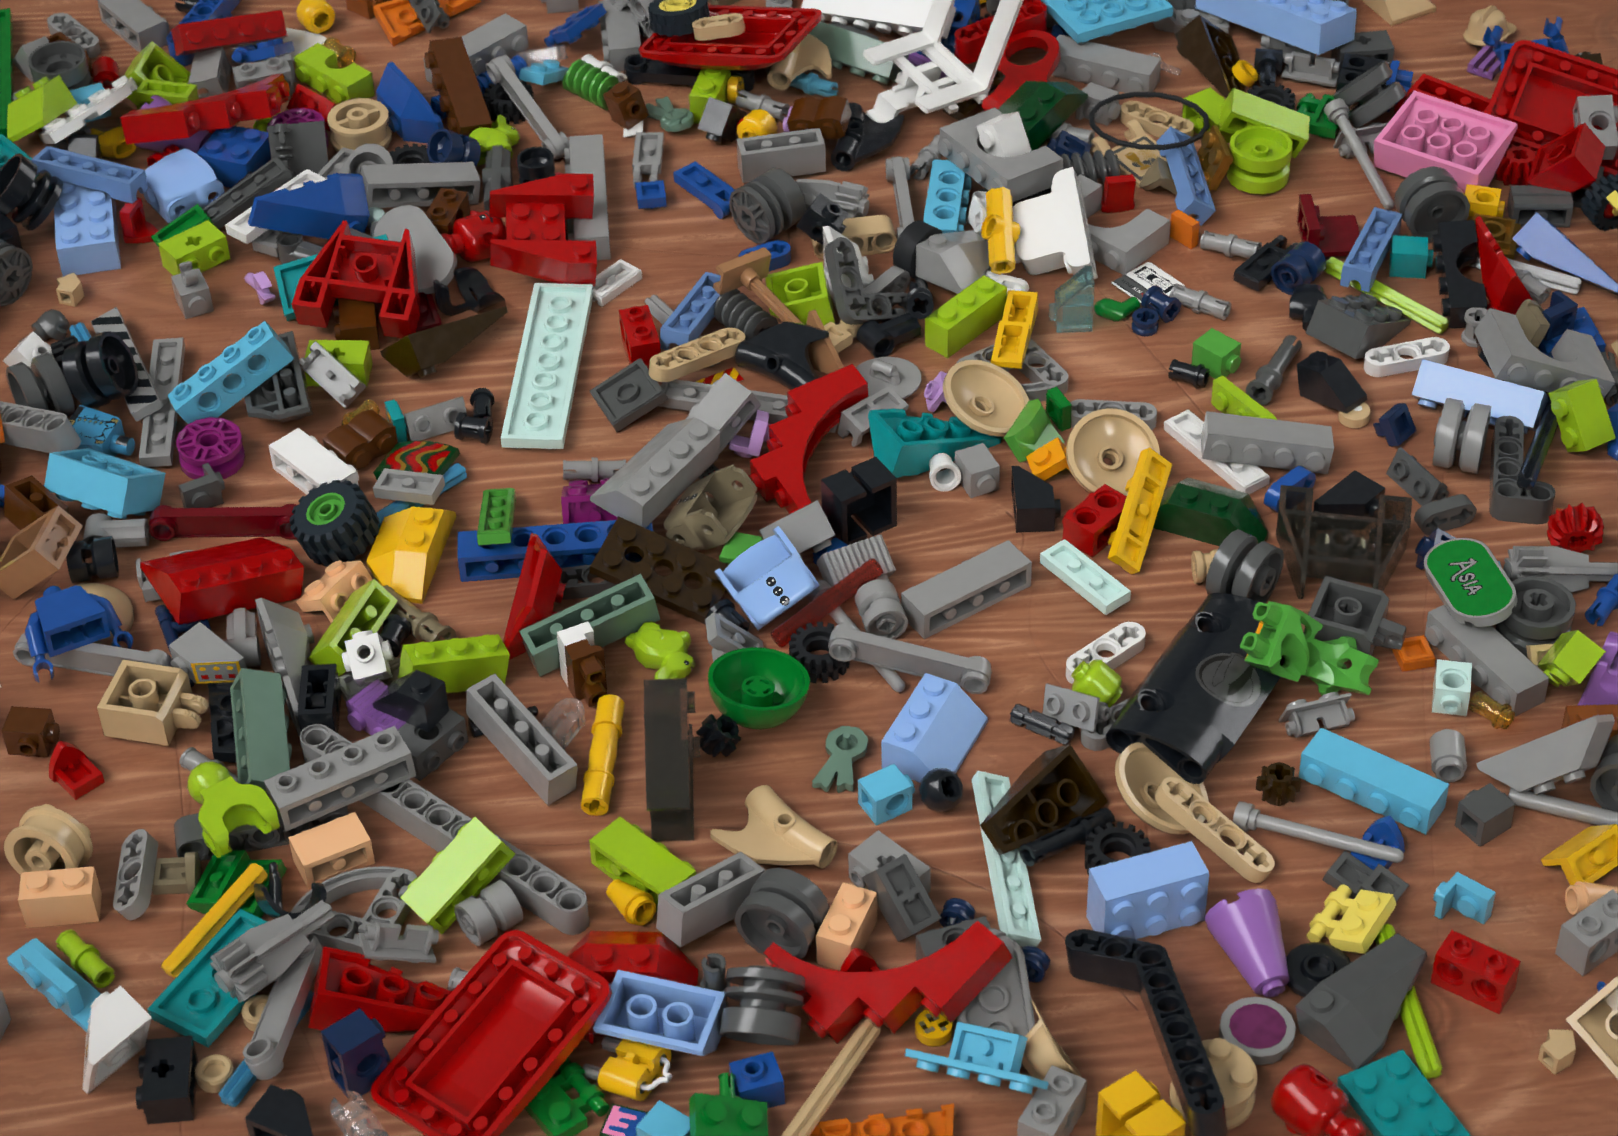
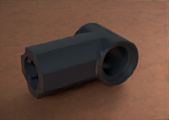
(882, 338)

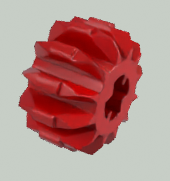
(1516, 165)
(1575, 528)

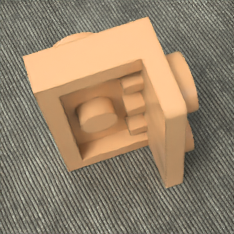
(334, 588)

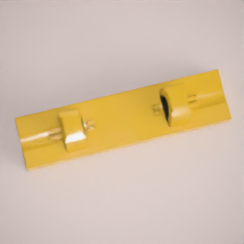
(1139, 511)

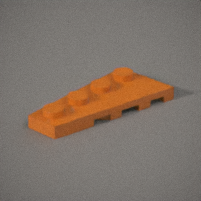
(401, 21)
(913, 1124)

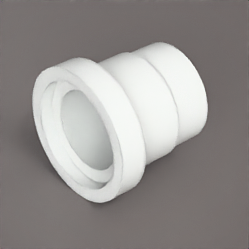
(946, 479)

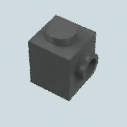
(1484, 814)

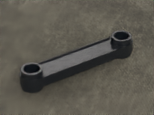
(645, 70)

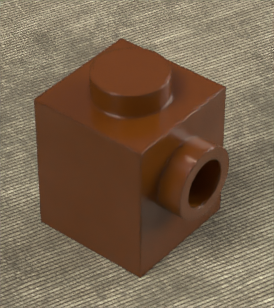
(626, 104)
(30, 731)

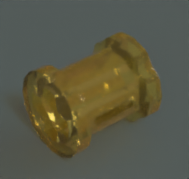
(343, 58)

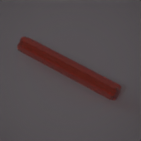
(827, 601)

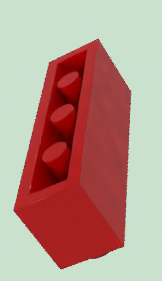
(228, 32)

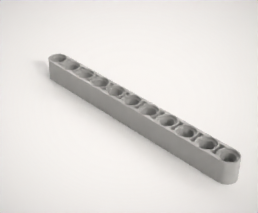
(437, 824)

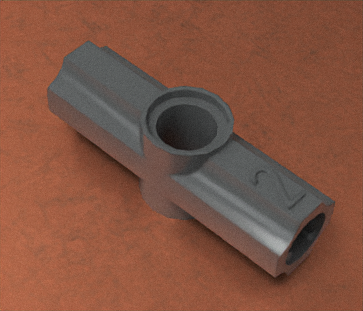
(497, 172)

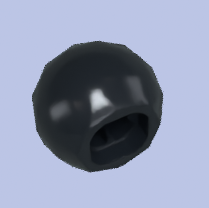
(941, 790)

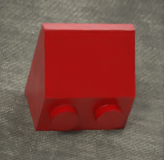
(1568, 161)

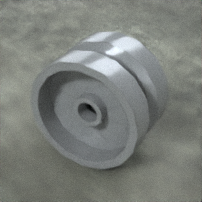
(1461, 435)

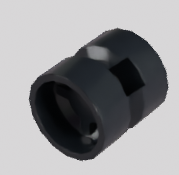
(535, 164)
(103, 556)

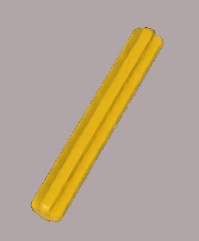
(214, 920)

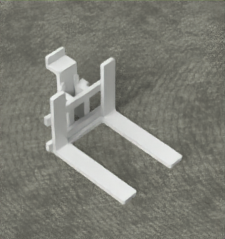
(921, 84)

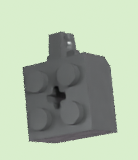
(1357, 613)

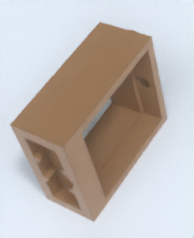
(34, 551)

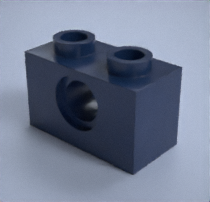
(355, 1052)

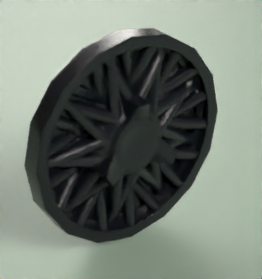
(1312, 964)

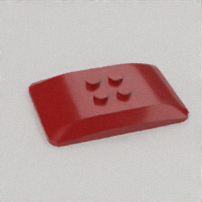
(767, 40)
(1541, 90)
(493, 1040)

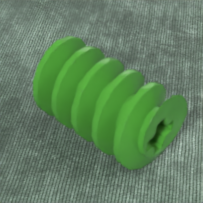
(588, 82)

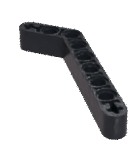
(1149, 971)

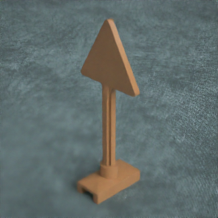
(748, 272)

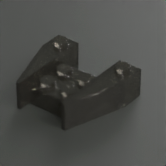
(1341, 544)
(670, 758)

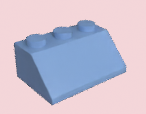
(933, 729)
(662, 1013)

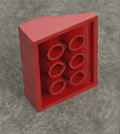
(225, 578)

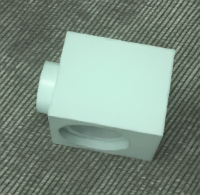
(1451, 687)

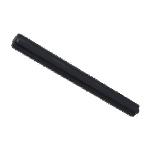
(1538, 449)

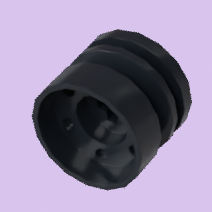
(27, 192)

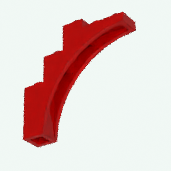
(209, 113)
(791, 442)
(888, 997)

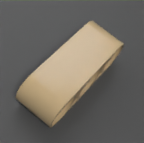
(870, 233)

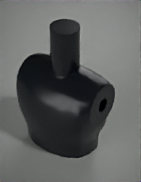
(1304, 302)

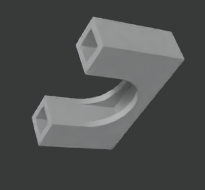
(1020, 174)
(1126, 245)
(1519, 362)

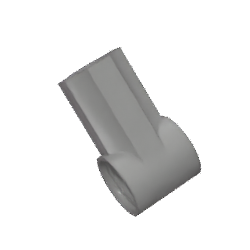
(125, 532)
(243, 636)

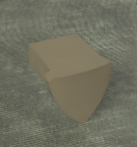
(1158, 175)
(1532, 321)
(177, 874)

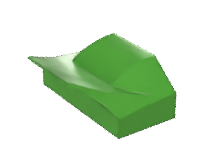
(1030, 430)

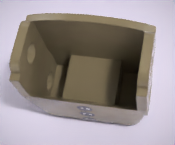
(708, 521)

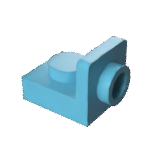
(1464, 896)

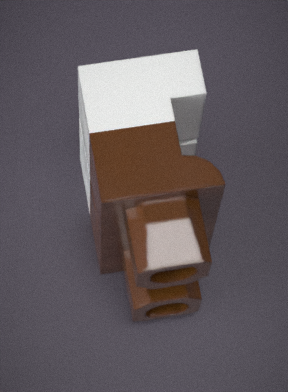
(582, 663)

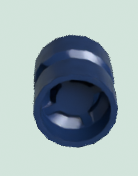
(450, 146)
(1298, 267)

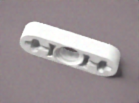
(1387, 360)
(1112, 642)

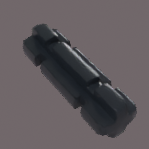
(1042, 724)

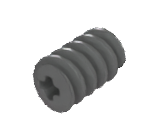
(1095, 167)
(737, 311)

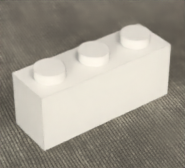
(307, 462)

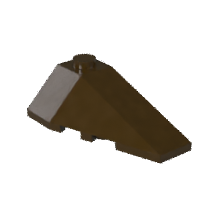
(1210, 52)
(429, 348)
(1043, 800)

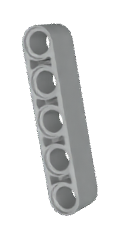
(37, 428)

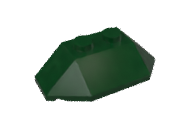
(1043, 107)
(1208, 512)

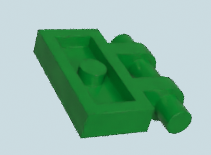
(1318, 122)
(557, 1111)

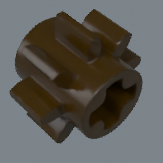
(1278, 784)

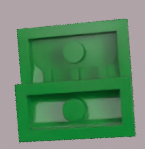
(221, 875)

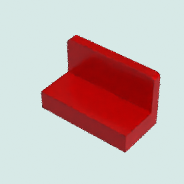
(308, 98)

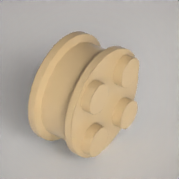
(359, 123)
(48, 841)
(1235, 1077)

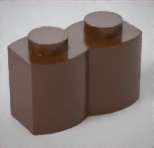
(828, 114)
(362, 439)

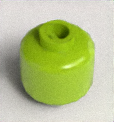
(1098, 681)

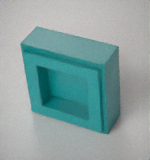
(396, 418)

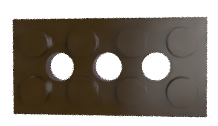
(661, 551)

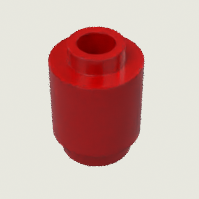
(105, 71)

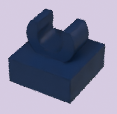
(1396, 425)

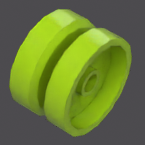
(1260, 159)

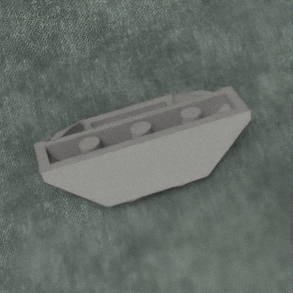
(1552, 757)

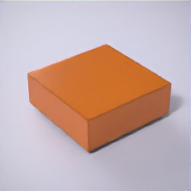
(1184, 229)
(1414, 654)

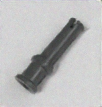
(1270, 376)

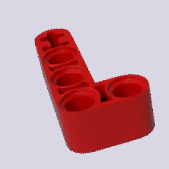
(971, 38)

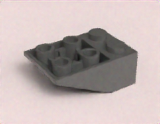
(1355, 323)

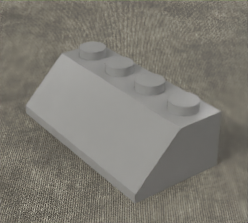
(660, 471)

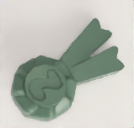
(670, 118)
(845, 747)

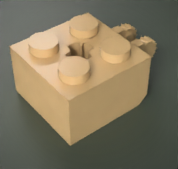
(149, 703)

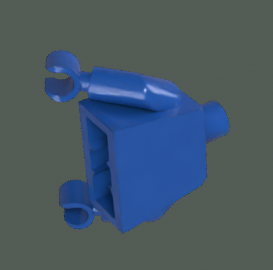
(1502, 50)
(69, 621)

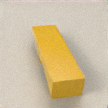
(1015, 329)

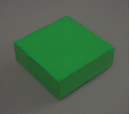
(1058, 409)

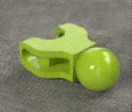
(228, 805)

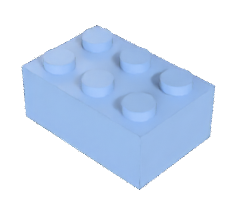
(1148, 893)

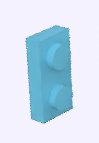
(543, 73)

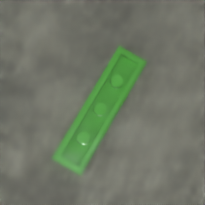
(496, 516)

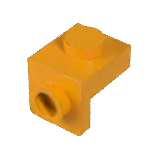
(1048, 459)

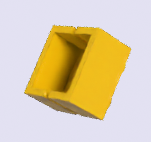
(1136, 1109)

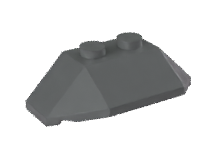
(284, 394)

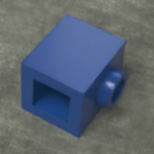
(759, 1079)

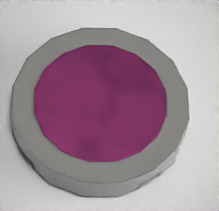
(1258, 1028)

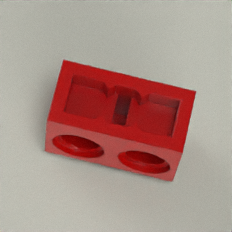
(639, 334)
(1094, 520)
(1475, 971)

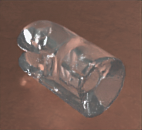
(356, 1117)

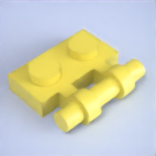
(1360, 920)

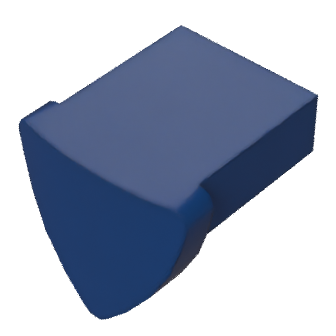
(1383, 832)

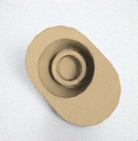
(1486, 18)
(1044, 1051)

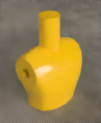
(113, 143)

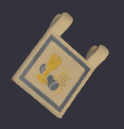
(1131, 160)

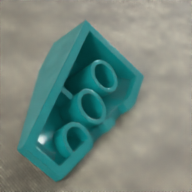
(910, 442)

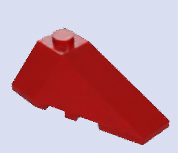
(1500, 280)
(351, 983)

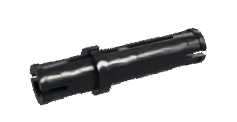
(1062, 839)

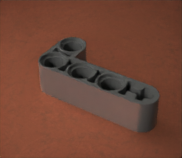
(1506, 499)

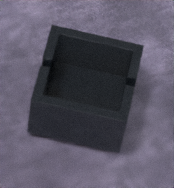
(865, 493)

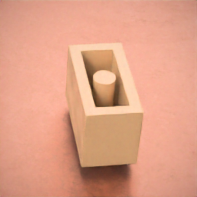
(331, 849)
(60, 897)
(846, 925)

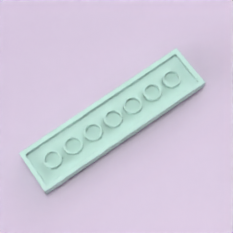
(547, 366)

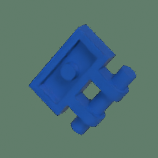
(575, 25)
(262, 50)

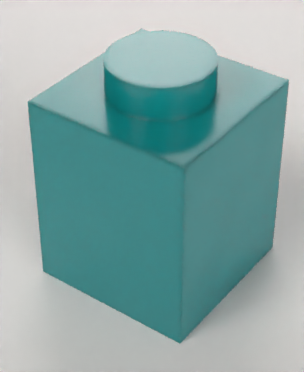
(1409, 257)

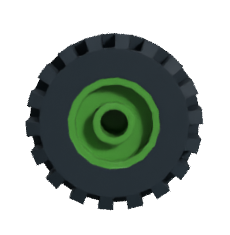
(334, 522)

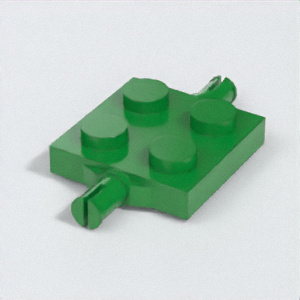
(727, 1113)

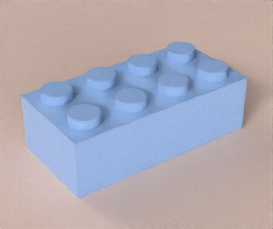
(86, 231)

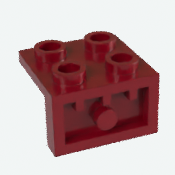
(1329, 233)

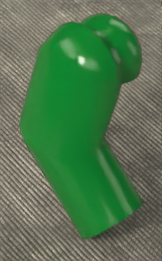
(1116, 310)

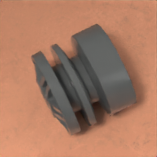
(61, 59)
(767, 205)
(14, 272)
(762, 1006)

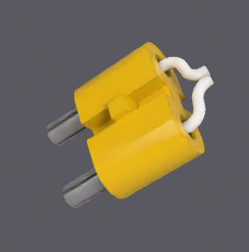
(632, 1069)

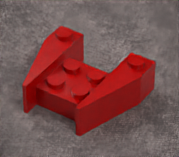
(536, 229)
(363, 272)

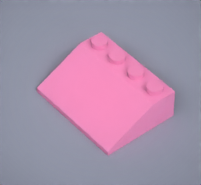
(1443, 136)

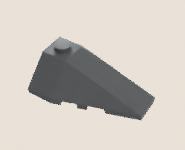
(1358, 1003)

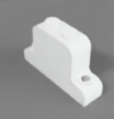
(1055, 229)

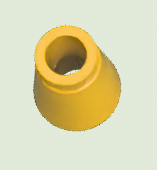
(631, 902)

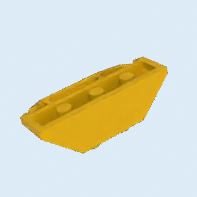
(410, 550)

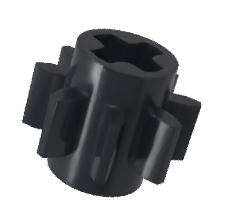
(718, 735)

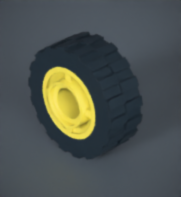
(676, 16)

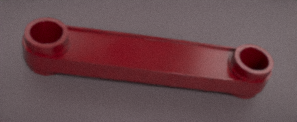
(221, 522)

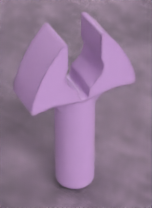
(261, 284)

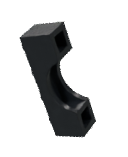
(1456, 249)

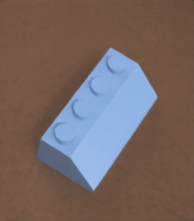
(1439, 381)

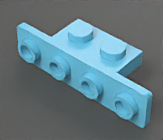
(55, 980)
(984, 1052)

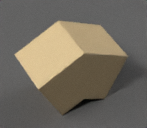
(69, 290)
(1558, 1050)

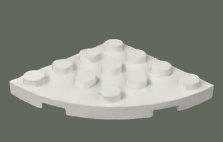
(76, 116)

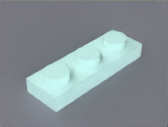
(1085, 577)

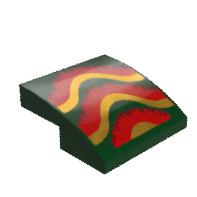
(419, 457)

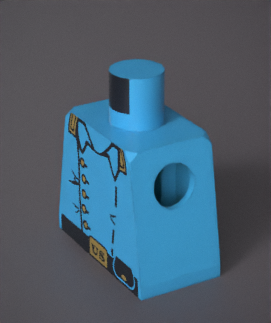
(101, 432)

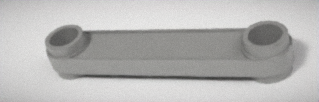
(502, 71)
(899, 172)
(850, 644)
(93, 657)
(280, 1015)

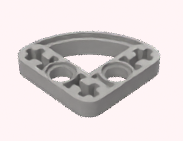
(1037, 375)
(358, 880)

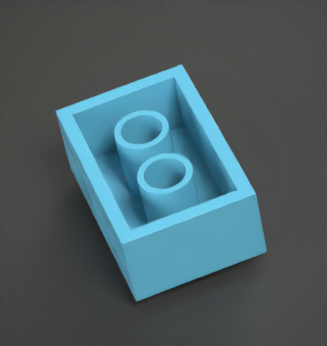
(104, 482)

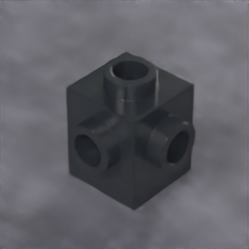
(819, 214)

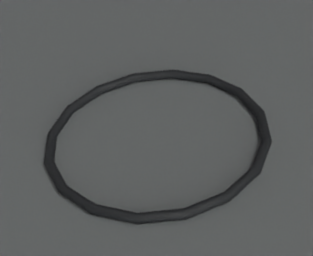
(1148, 146)

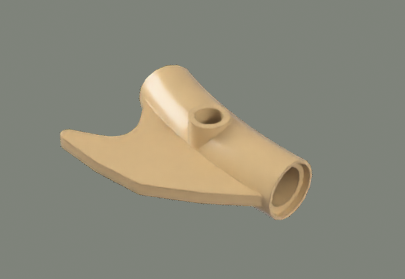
(806, 56)
(777, 834)

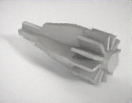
(848, 195)
(1559, 564)
(266, 951)

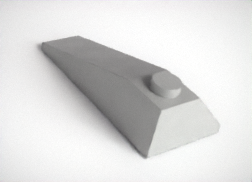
(952, 259)
(286, 647)

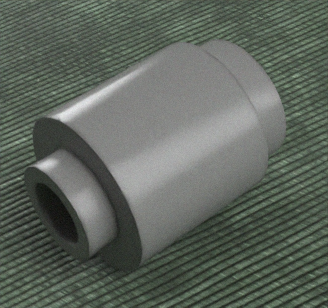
(1448, 755)

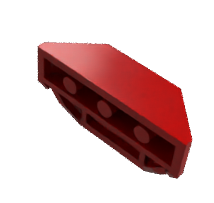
(534, 595)
(634, 952)

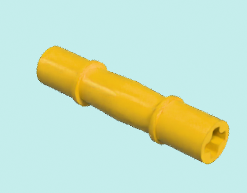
(602, 755)

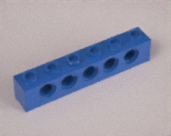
(568, 543)

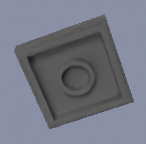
(628, 395)

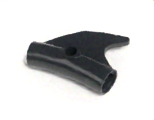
(864, 138)
(781, 353)

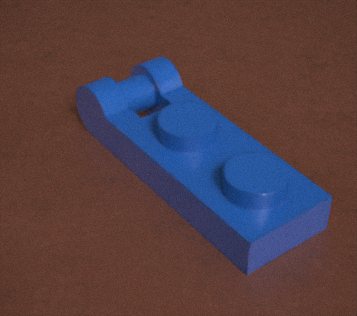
(705, 187)

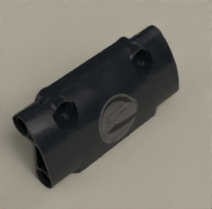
(1197, 691)

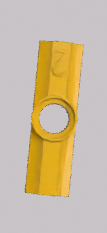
(1000, 230)

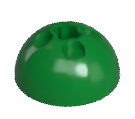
(758, 686)

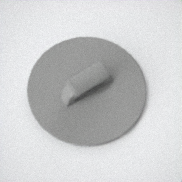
(893, 371)

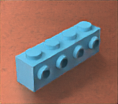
(1373, 780)

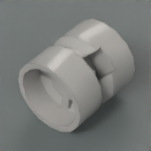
(881, 609)
(492, 911)

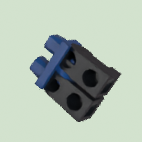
(1355, 65)

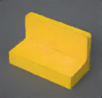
(1587, 854)

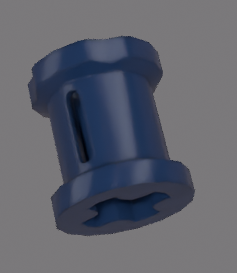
(1164, 305)

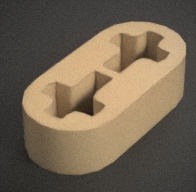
(718, 26)

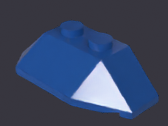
(407, 108)

